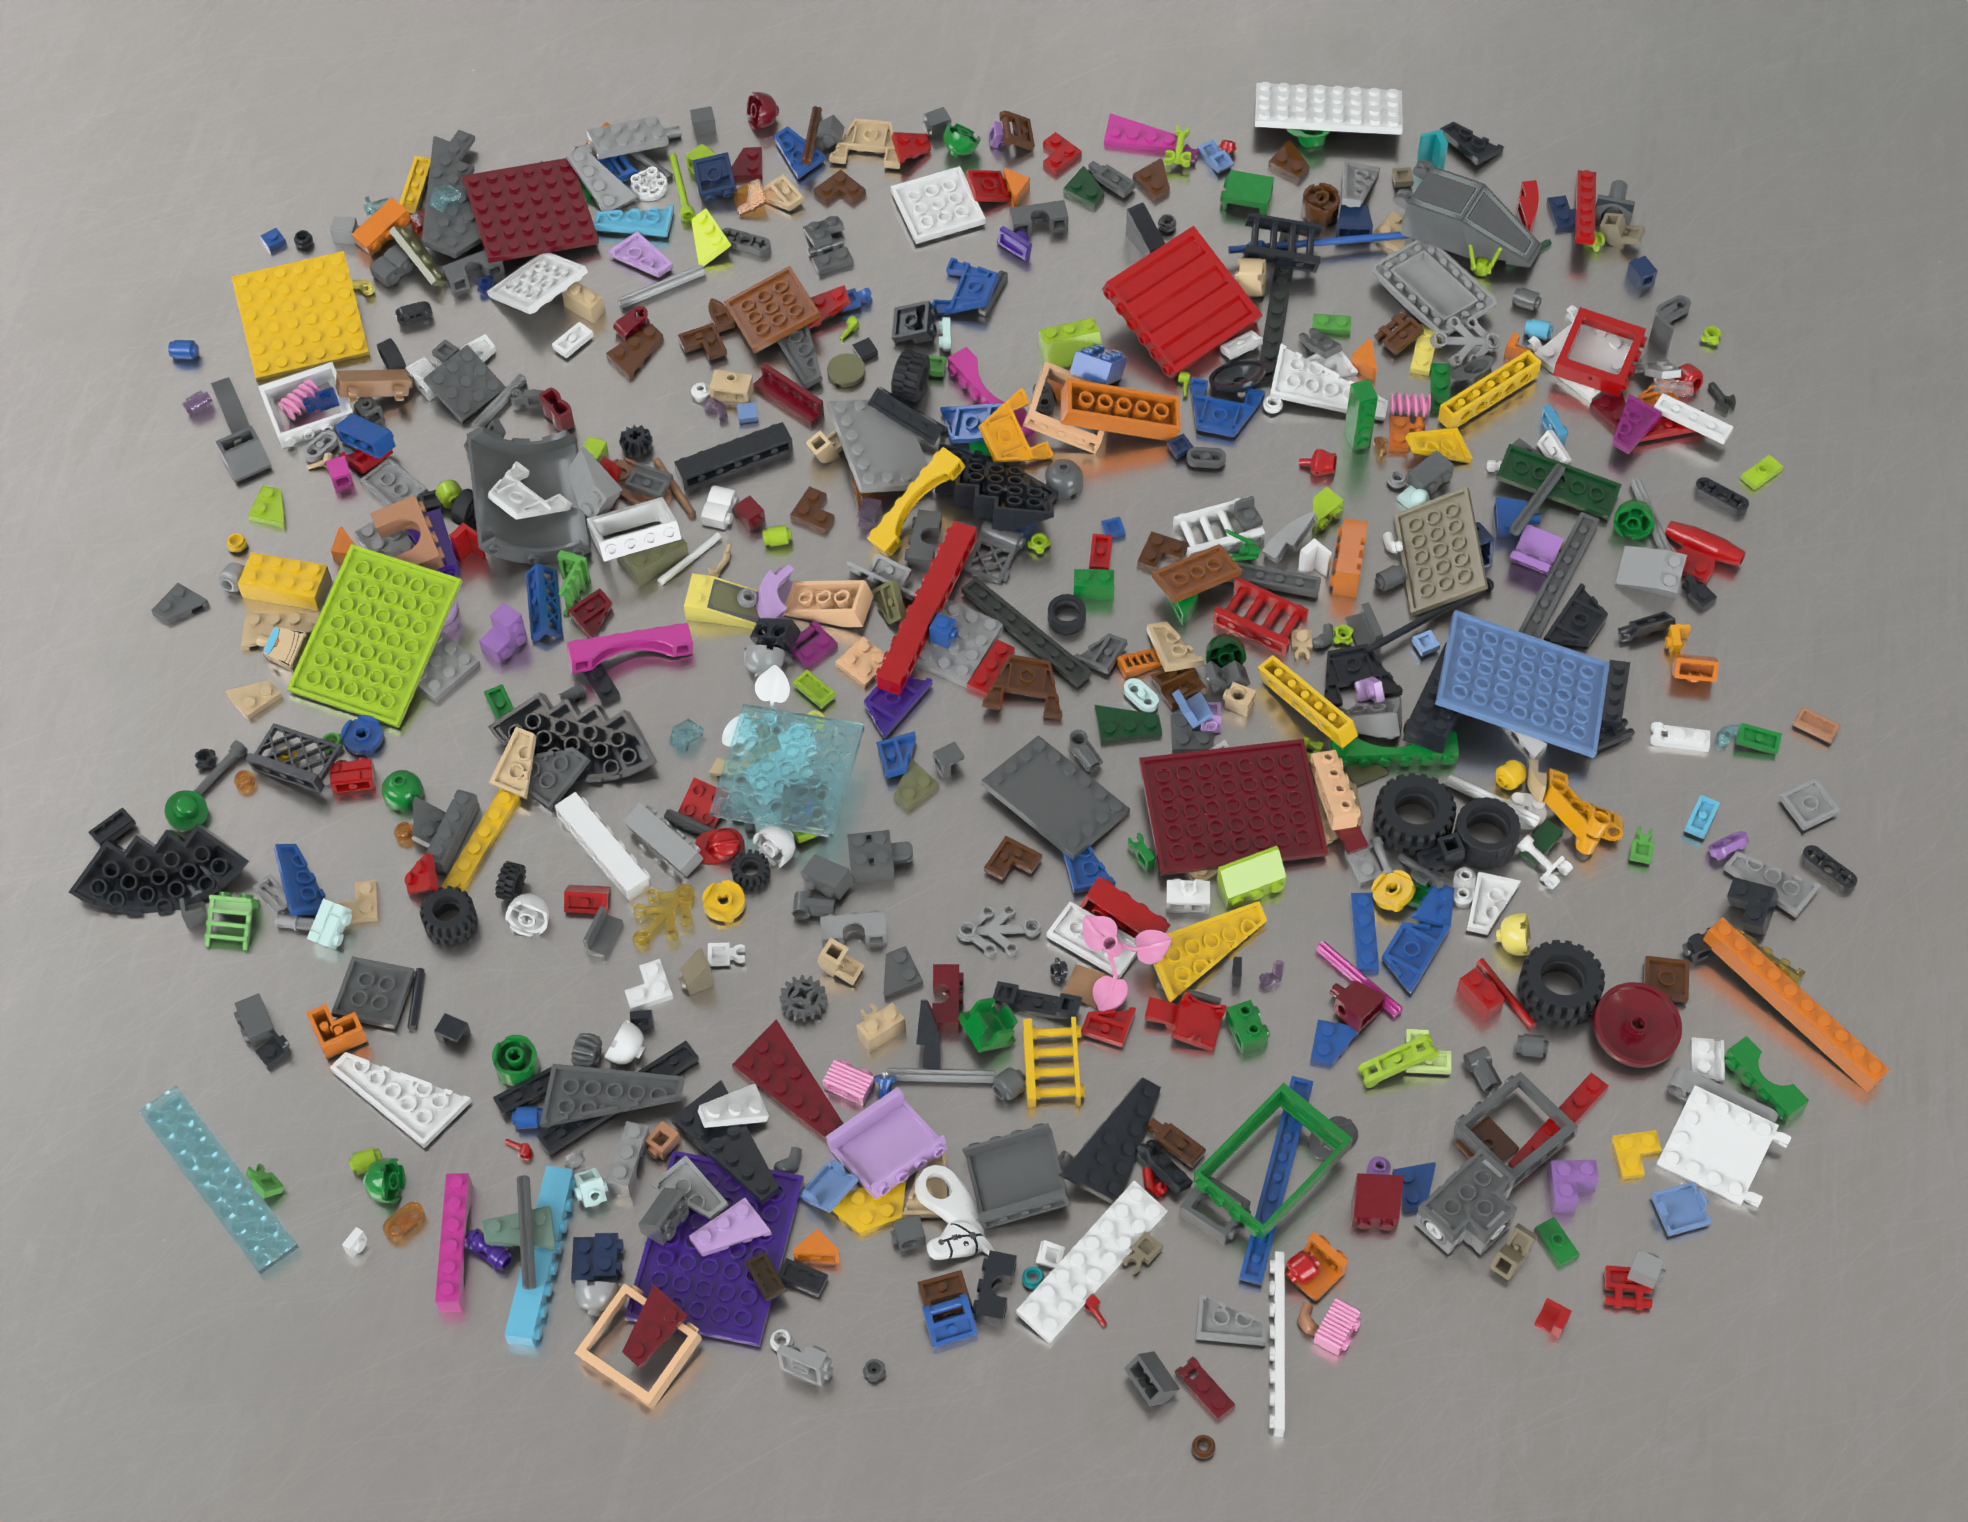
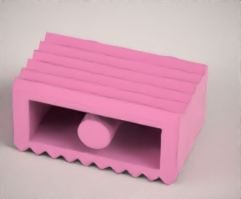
(849, 1082)
(1337, 1327)

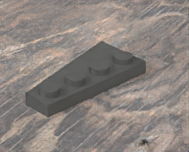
(802, 356)

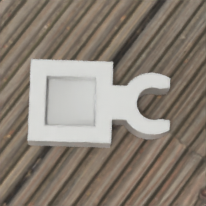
(720, 954)

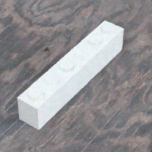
(602, 846)

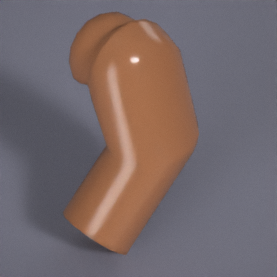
(1305, 1321)

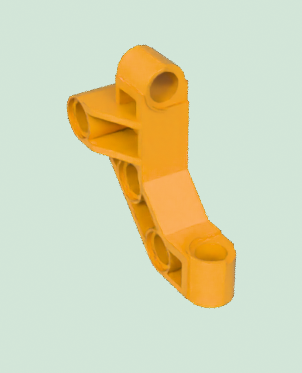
(1582, 818)

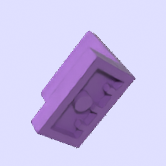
(1536, 549)

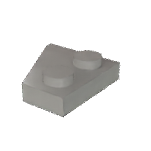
(1661, 369)

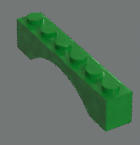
(1367, 754)

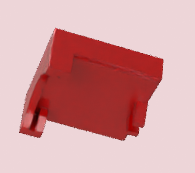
(1197, 1022)

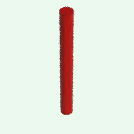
(1501, 987)

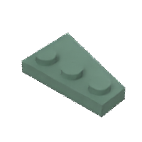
(505, 1229)

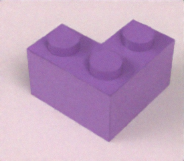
(505, 635)
(1567, 1179)

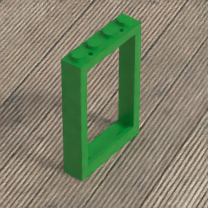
(1309, 1118)

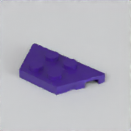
(889, 708)

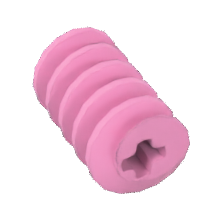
(293, 401)
(1410, 404)

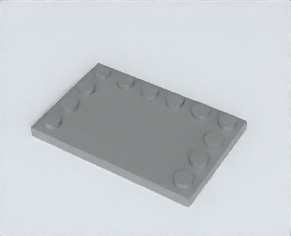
(877, 448)

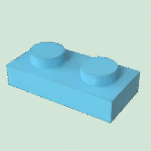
(1702, 816)

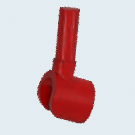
(525, 1150)
(1091, 1304)

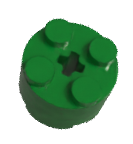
(515, 1059)

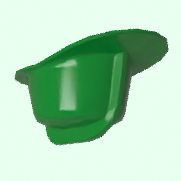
(1309, 138)

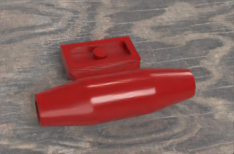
(1702, 550)

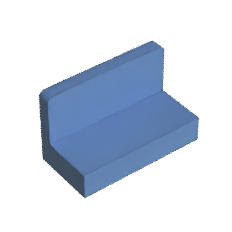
(1194, 709)

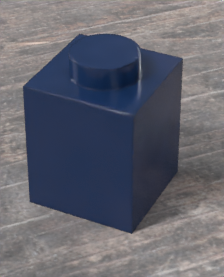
(1641, 272)

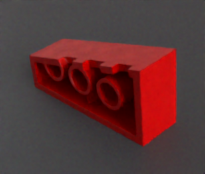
(1118, 905)

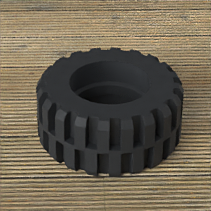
(1417, 791)
(1553, 1006)

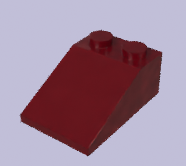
(1376, 1201)

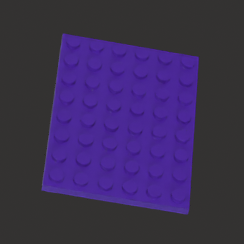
(718, 1287)

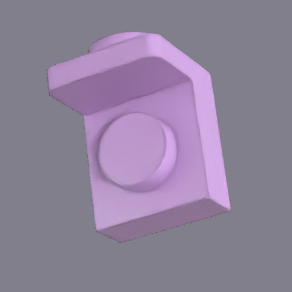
(1369, 689)
(1215, 722)

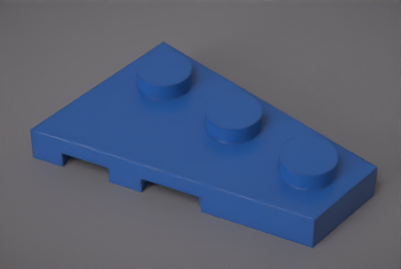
(792, 148)

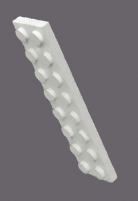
(1090, 1262)

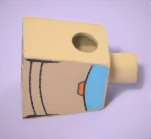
(284, 646)

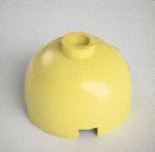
(1515, 934)

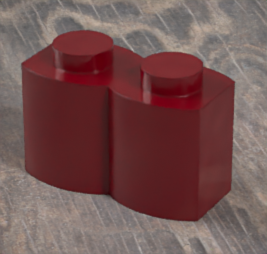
(556, 409)

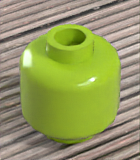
(447, 492)

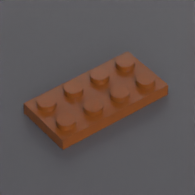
(1196, 573)

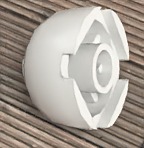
(776, 844)
(528, 914)
(626, 1044)

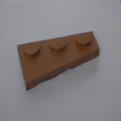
(634, 350)

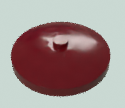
(1637, 1025)

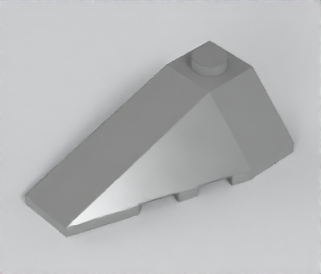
(1378, 719)

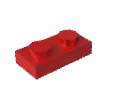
(1100, 552)

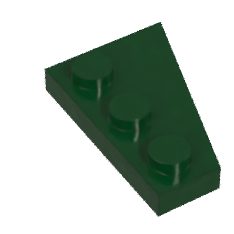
(1125, 725)

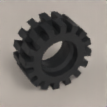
(746, 860)
(510, 881)

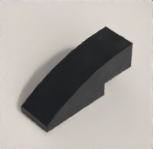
(929, 1035)

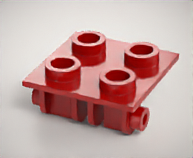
(698, 802)

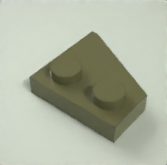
(890, 601)

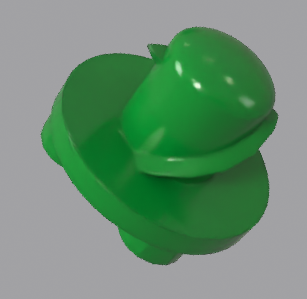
(185, 810)

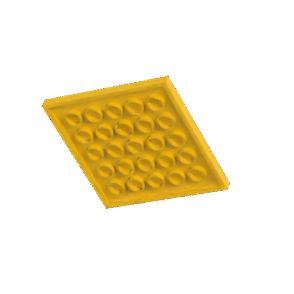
(300, 315)

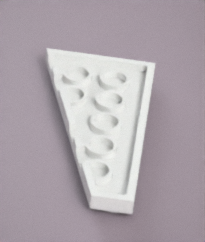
(404, 1099)

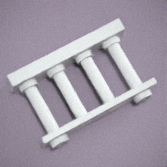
(1206, 515)

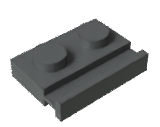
(648, 481)

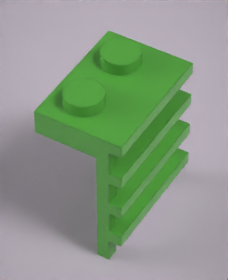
(575, 573)
(230, 905)

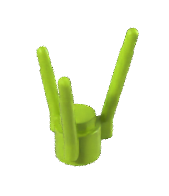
(1482, 266)

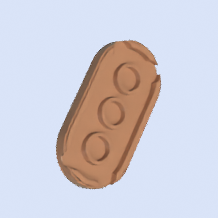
(631, 496)

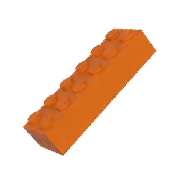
(1120, 410)

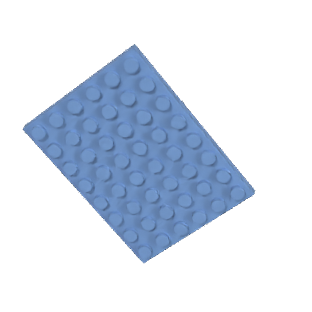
(1523, 684)

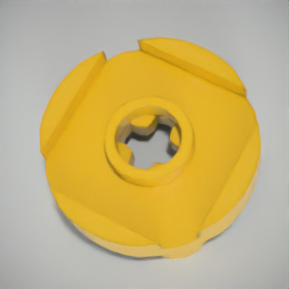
(1398, 899)
(728, 911)

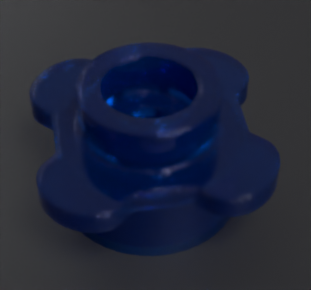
(484, 284)

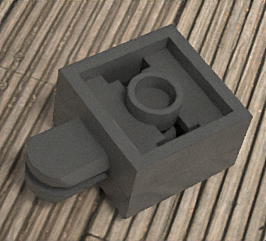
(874, 855)

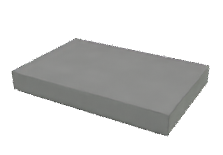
(392, 483)

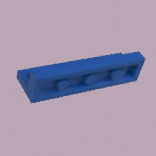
(538, 602)

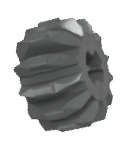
(586, 1050)

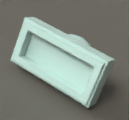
(1413, 497)

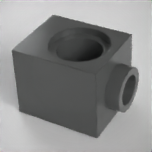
(908, 1233)

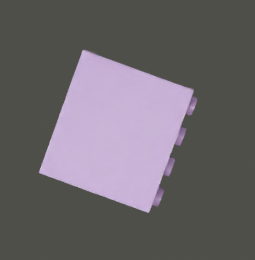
(885, 1144)

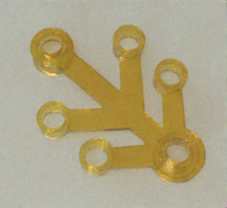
(664, 912)

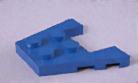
(972, 290)
(1221, 415)

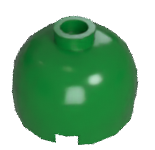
(960, 140)
(1634, 519)
(400, 789)
(384, 1180)

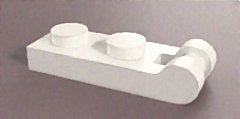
(1680, 737)

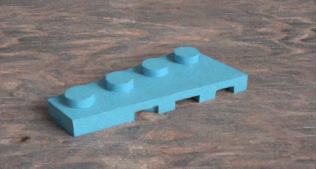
(647, 222)

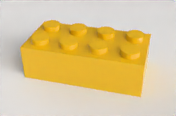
(284, 581)

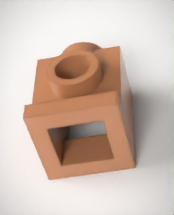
(663, 1135)

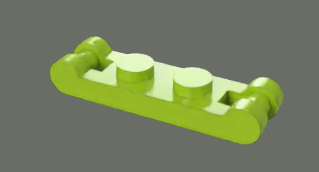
(1397, 1060)

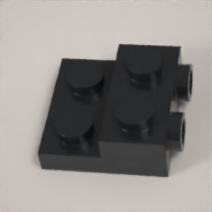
(914, 322)

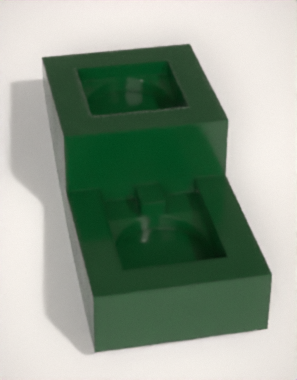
(1544, 839)

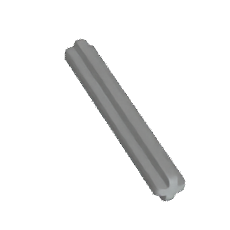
(499, 402)

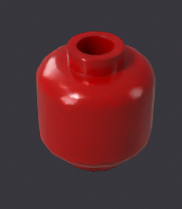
(1691, 374)
(1303, 1267)

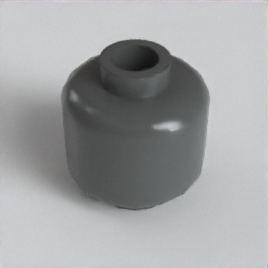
(1009, 1084)

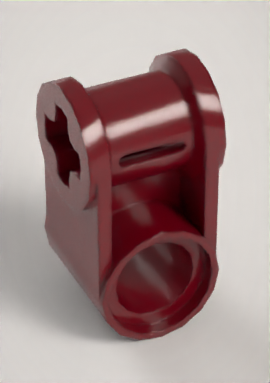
(632, 323)

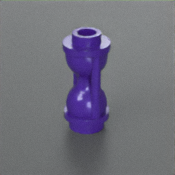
(496, 1255)

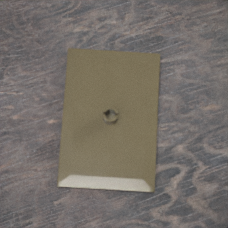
(1440, 551)

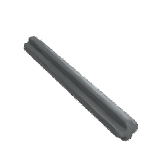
(1537, 499)
(526, 1232)

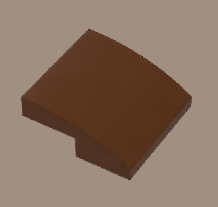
(1184, 680)

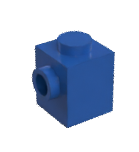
(943, 630)

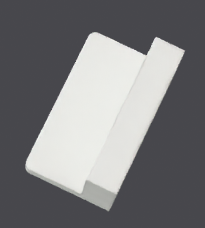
(1315, 557)

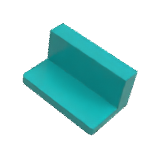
(1433, 146)

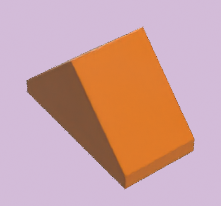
(1017, 185)
(1364, 360)
(341, 546)
(816, 1249)

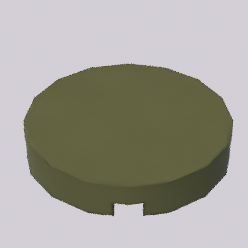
(846, 370)

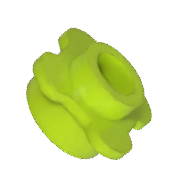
(1599, 241)
(1711, 335)
(1039, 538)
(1343, 630)

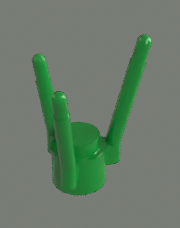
(1247, 551)

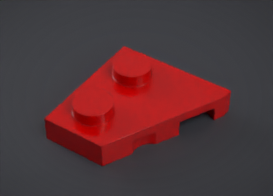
(422, 876)
(1109, 1025)

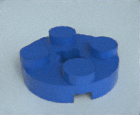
(365, 745)

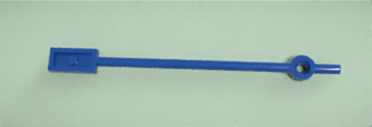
(1327, 241)

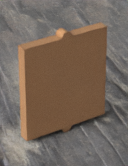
(1082, 983)

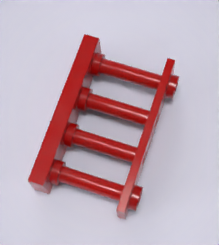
(1260, 633)

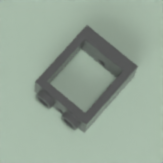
(1188, 1212)

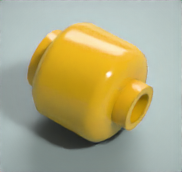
(1510, 774)

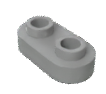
(318, 446)

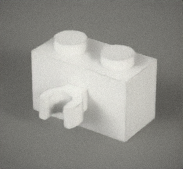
(1188, 896)

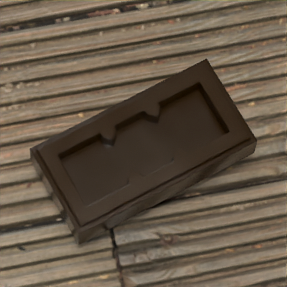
(765, 1276)

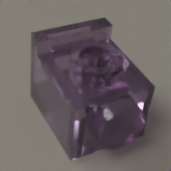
(869, 513)

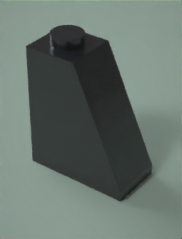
(1142, 230)

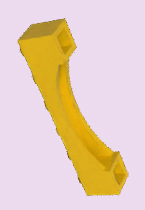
(942, 468)

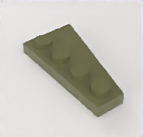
(418, 254)

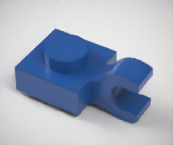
(858, 297)

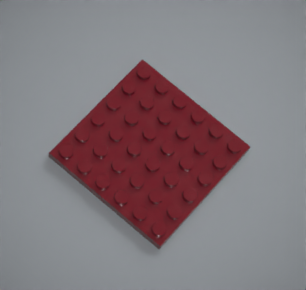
(529, 210)

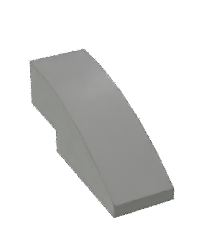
(1289, 537)

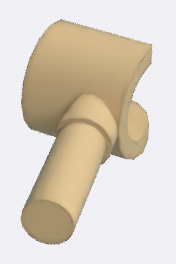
(327, 456)

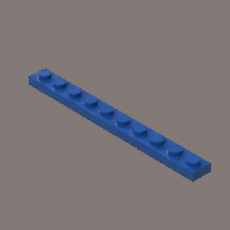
(1274, 1186)

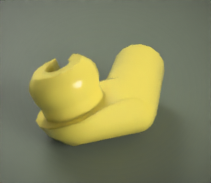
(364, 285)

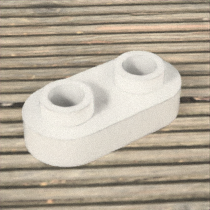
(1464, 886)

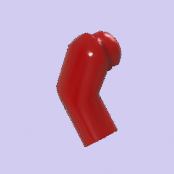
(1156, 1188)

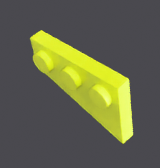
(708, 237)

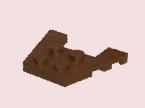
(1028, 678)

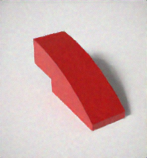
(1528, 203)

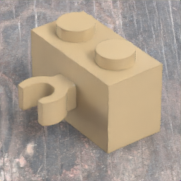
(880, 1026)

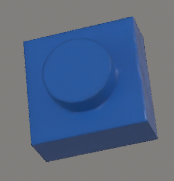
(273, 239)

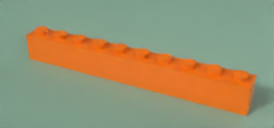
(1795, 1005)

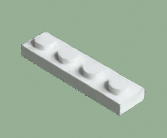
(1693, 418)

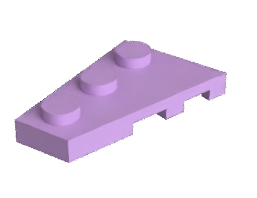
(642, 255)
(731, 1227)

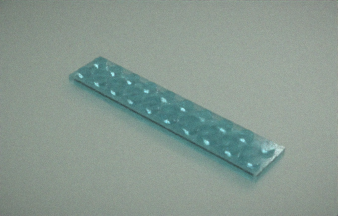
(218, 1180)

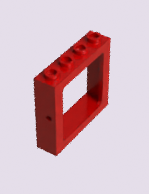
(1592, 376)

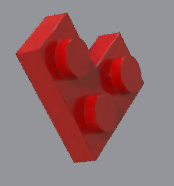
(1062, 154)

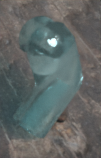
(1726, 732)

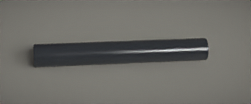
(415, 1001)

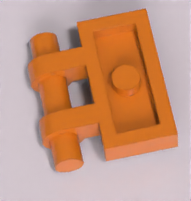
(1399, 428)

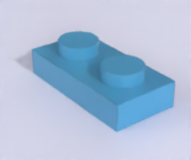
(1551, 421)

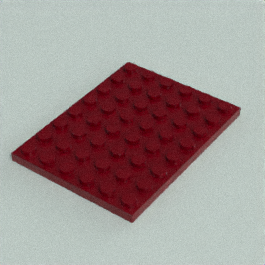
(1231, 805)

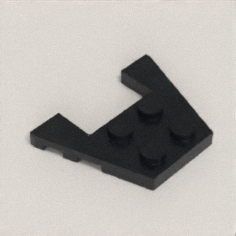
(1350, 665)

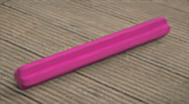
(1355, 975)

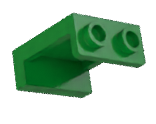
(1248, 190)

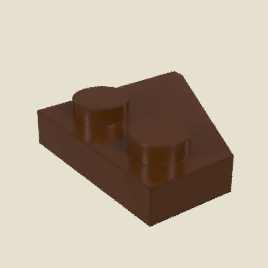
(1289, 162)
(1153, 180)

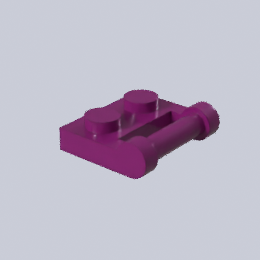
(816, 648)

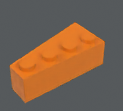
(1349, 559)

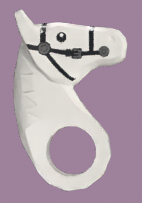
(963, 1231)

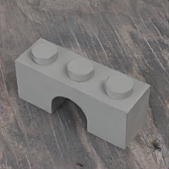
(870, 925)
(624, 1165)

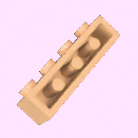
(1334, 790)

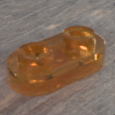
(402, 1220)

